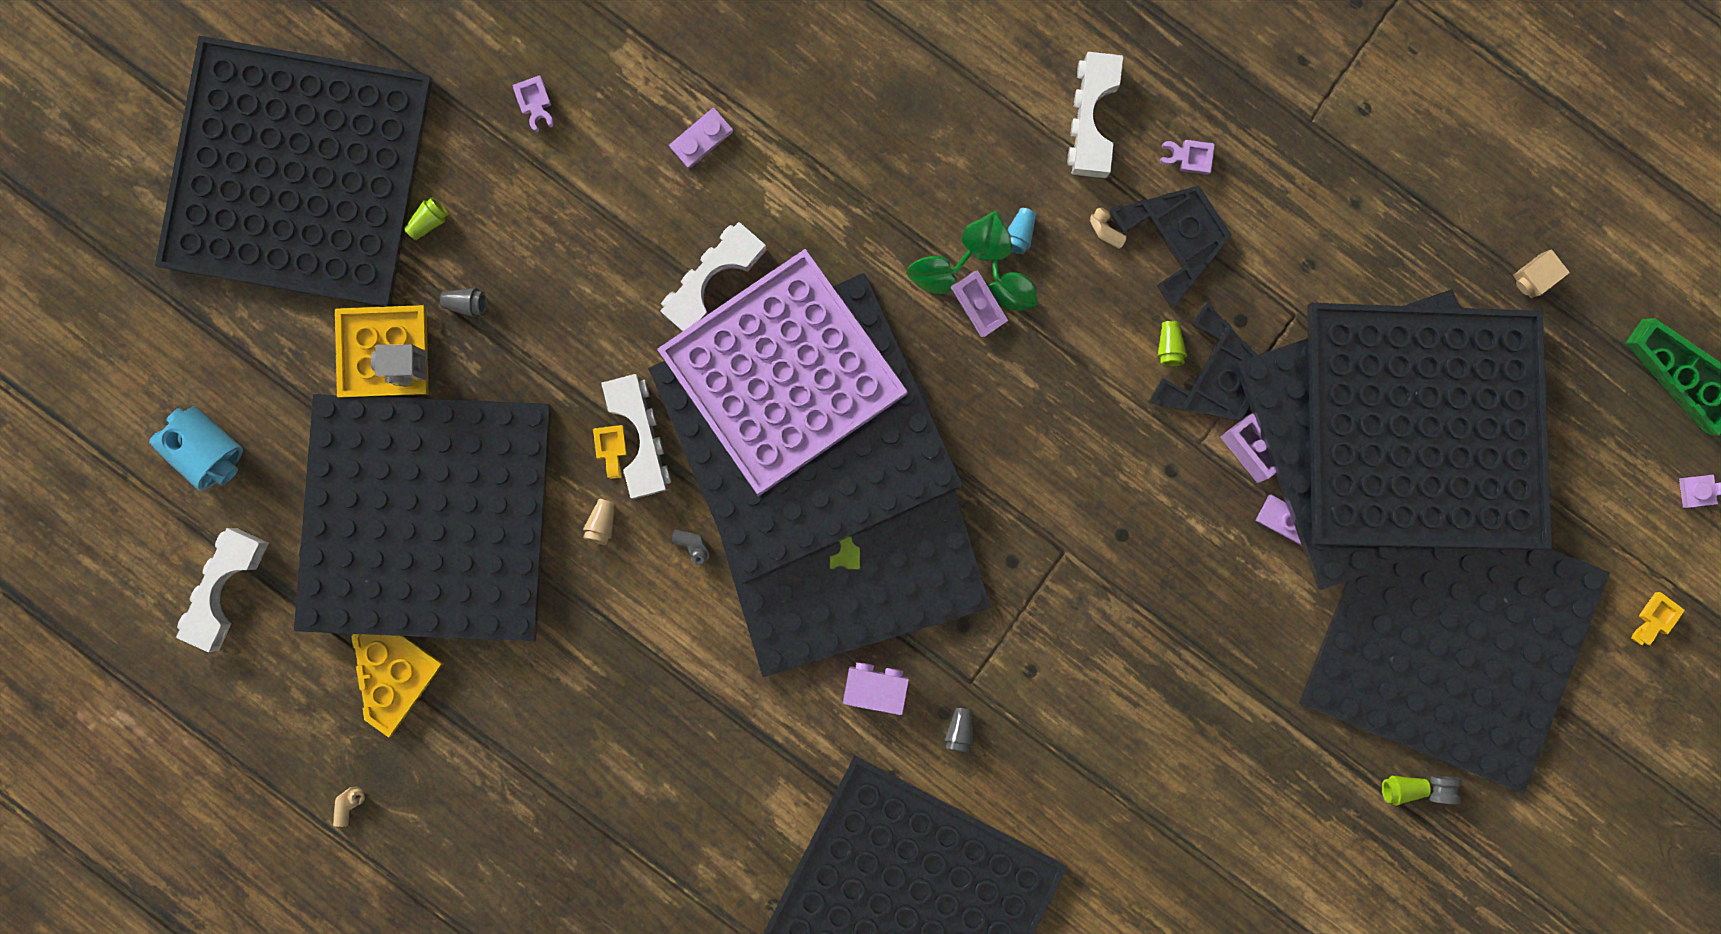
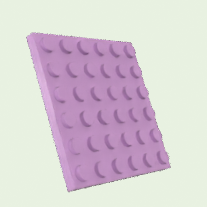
(782, 372)

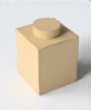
(1540, 274)

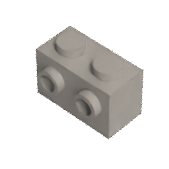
(400, 364)

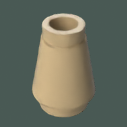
(600, 523)

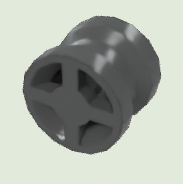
(1445, 789)

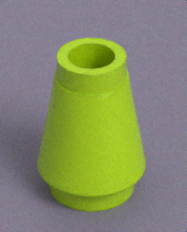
(426, 218)
(1171, 345)
(1404, 789)

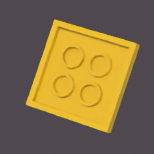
(356, 336)

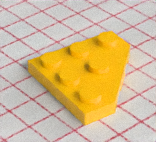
(391, 677)

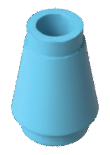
(1022, 230)

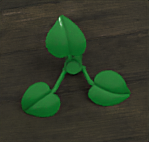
(986, 240)

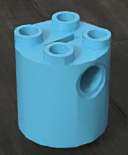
(197, 448)

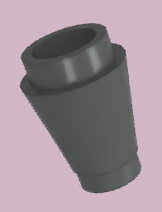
(464, 301)
(960, 732)

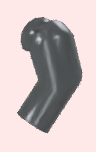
(694, 544)

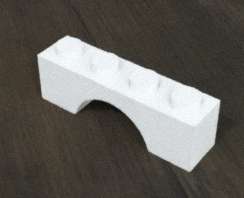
(1092, 151)
(737, 250)
(627, 398)
(205, 622)

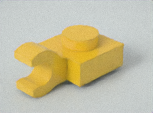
(611, 444)
(1660, 617)

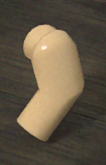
(1103, 230)
(344, 803)

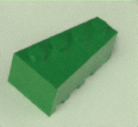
(1682, 370)

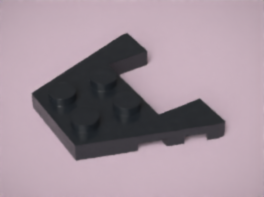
(1188, 229)
(1218, 386)

